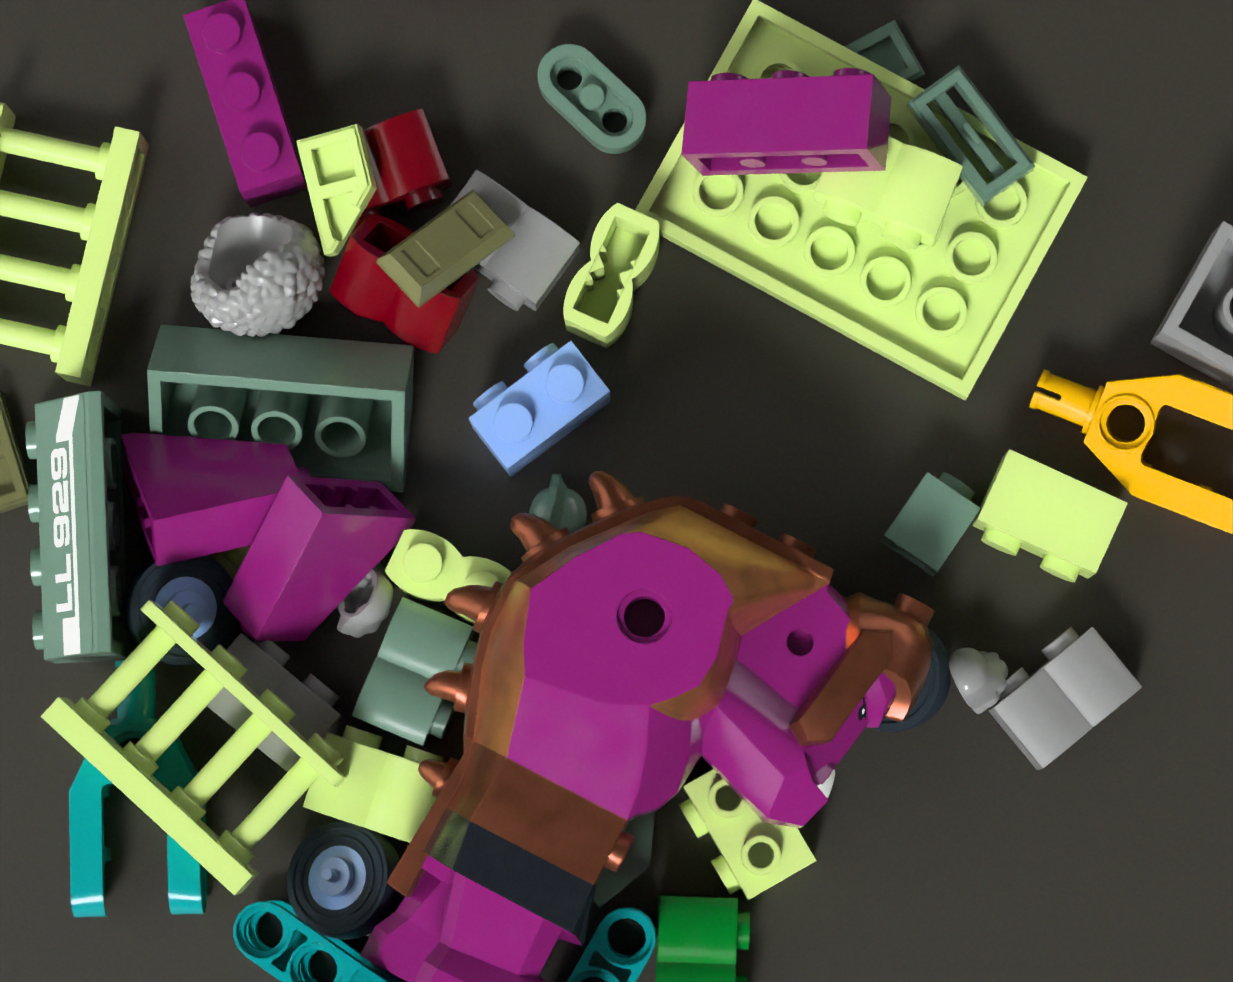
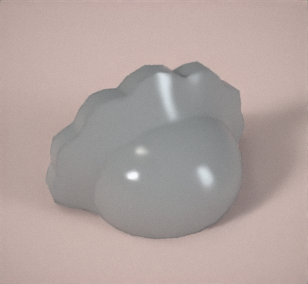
(366, 604)
(978, 677)

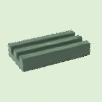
(1001, 179)

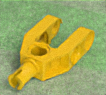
(1125, 458)

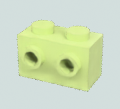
(1048, 516)
(752, 851)

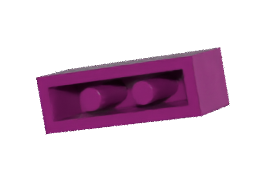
(245, 101)
(787, 123)

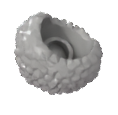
(257, 274)

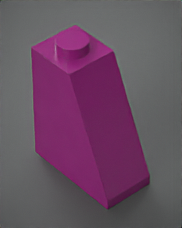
(202, 491)
(312, 554)

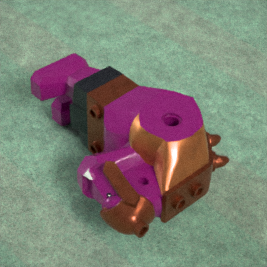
(599, 693)

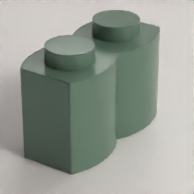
(413, 651)

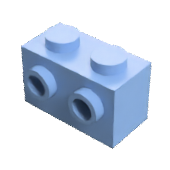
(539, 407)

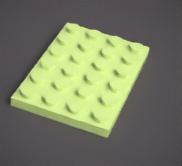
(920, 307)

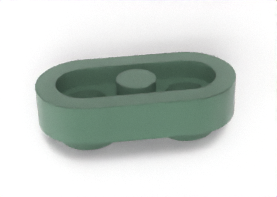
(593, 99)

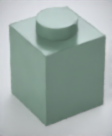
(932, 522)

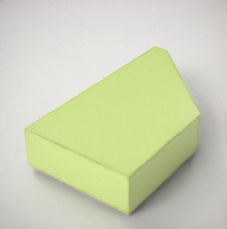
(337, 182)

